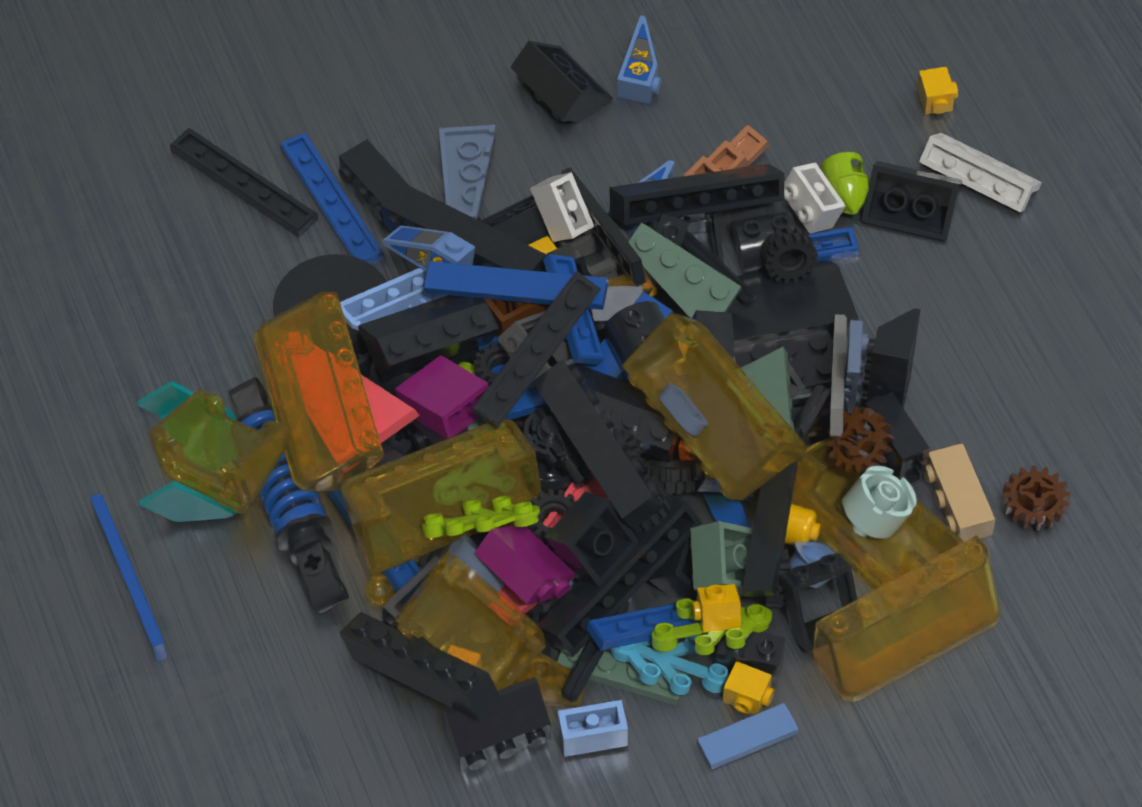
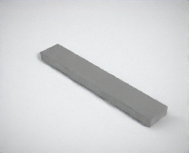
(838, 376)

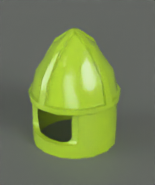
(847, 181)

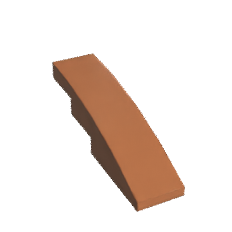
(737, 154)

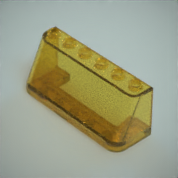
(318, 393)
(744, 433)
(394, 498)
(876, 560)
(908, 621)

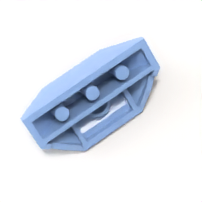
(387, 298)

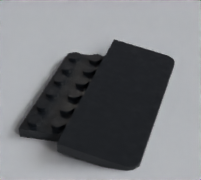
(791, 318)

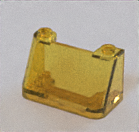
(217, 453)
(472, 621)

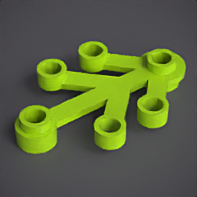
(480, 518)
(753, 619)

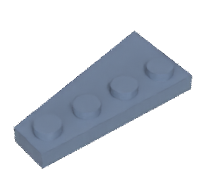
(465, 165)
(855, 364)

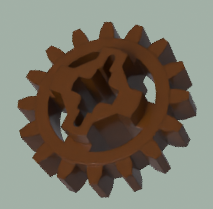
(868, 449)
(1036, 498)

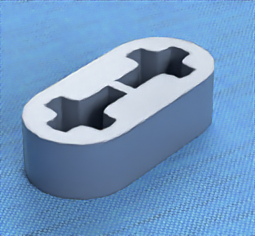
(683, 409)

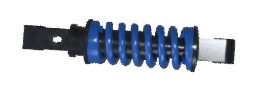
(293, 512)

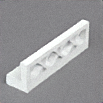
(979, 171)

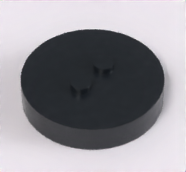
(326, 274)

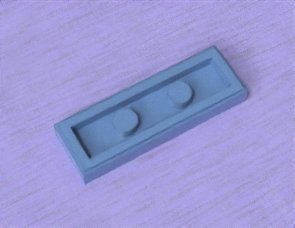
(747, 736)

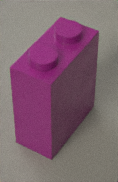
(443, 396)
(525, 564)

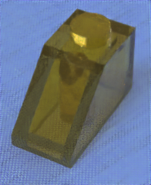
(551, 679)

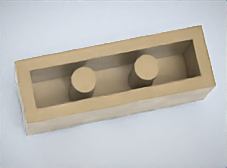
(959, 493)

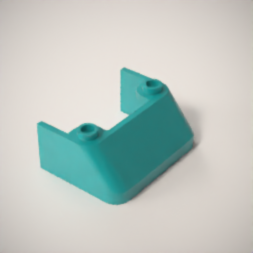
(174, 499)

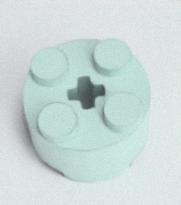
(879, 503)

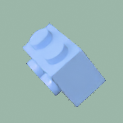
(592, 728)

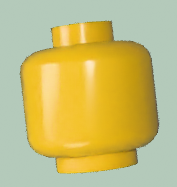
(802, 525)

